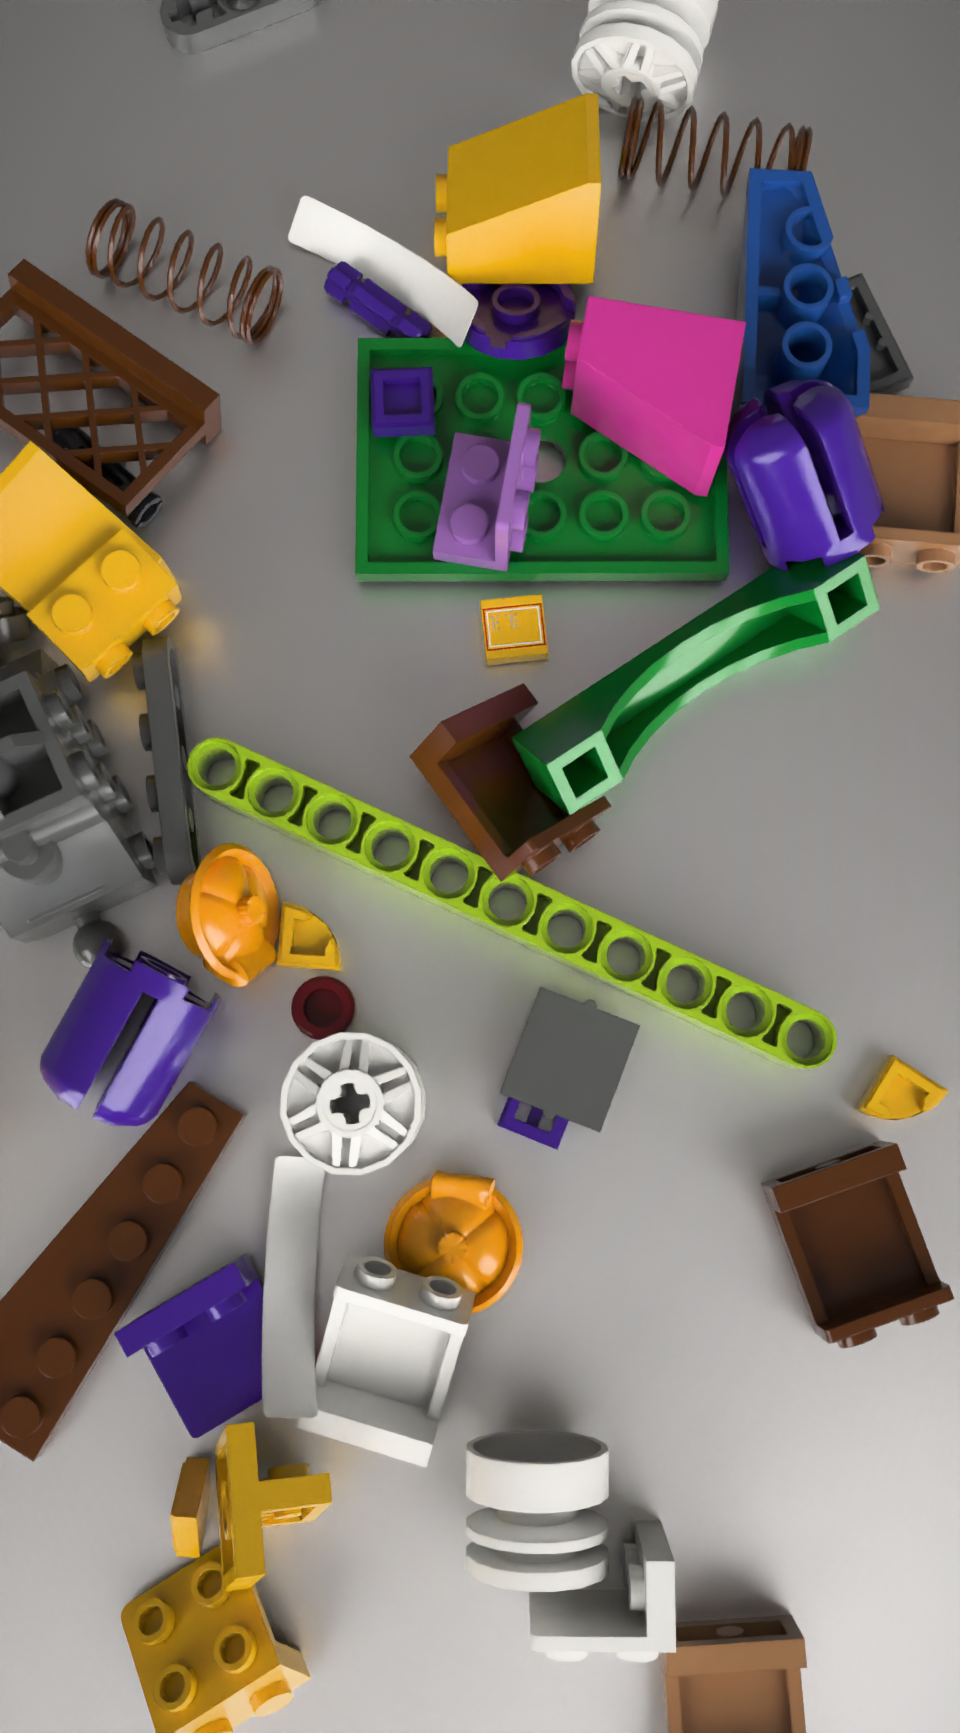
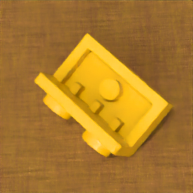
(108, 607)

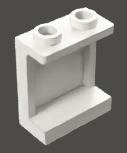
(388, 1358)

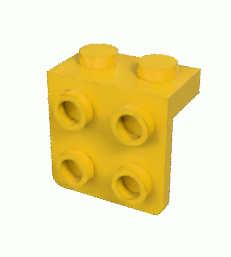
(207, 1652)

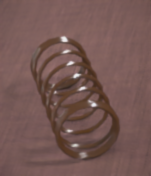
(797, 158)
(128, 216)

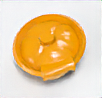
(230, 914)
(457, 1231)

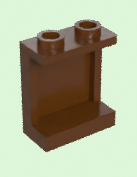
(491, 793)
(856, 1244)

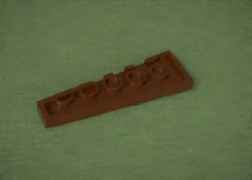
(95, 1267)

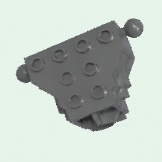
(61, 814)

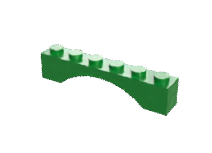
(600, 731)

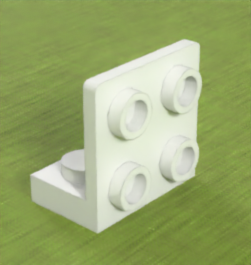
(627, 1622)

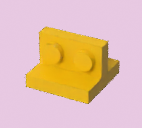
(249, 1504)

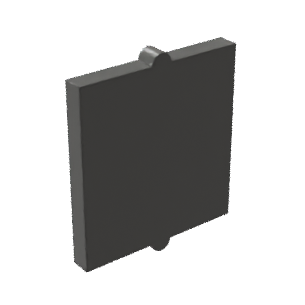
(569, 1059)

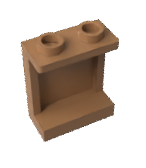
(917, 471)
(735, 1676)

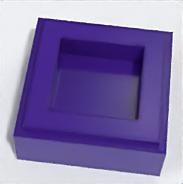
(402, 402)

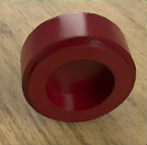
(323, 1007)

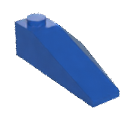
(794, 295)

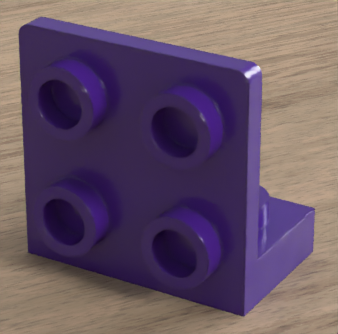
(206, 1345)

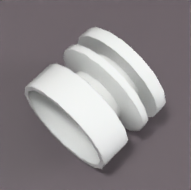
(643, 51)
(329, 1136)
(536, 1515)

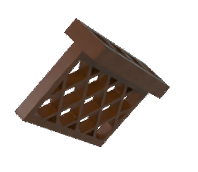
(120, 362)

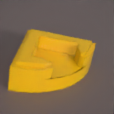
(306, 941)
(899, 1092)
(191, 1507)

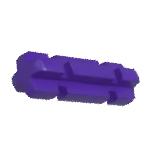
(374, 304)

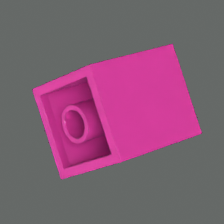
(656, 384)

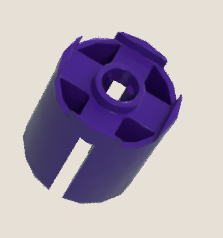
(804, 473)
(98, 1017)

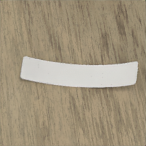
(386, 264)
(290, 1290)

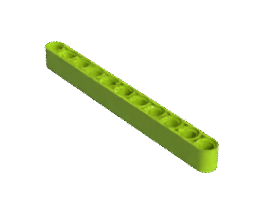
(427, 851)

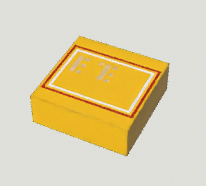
(514, 629)

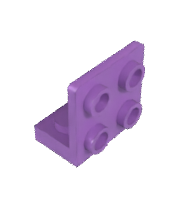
(488, 496)

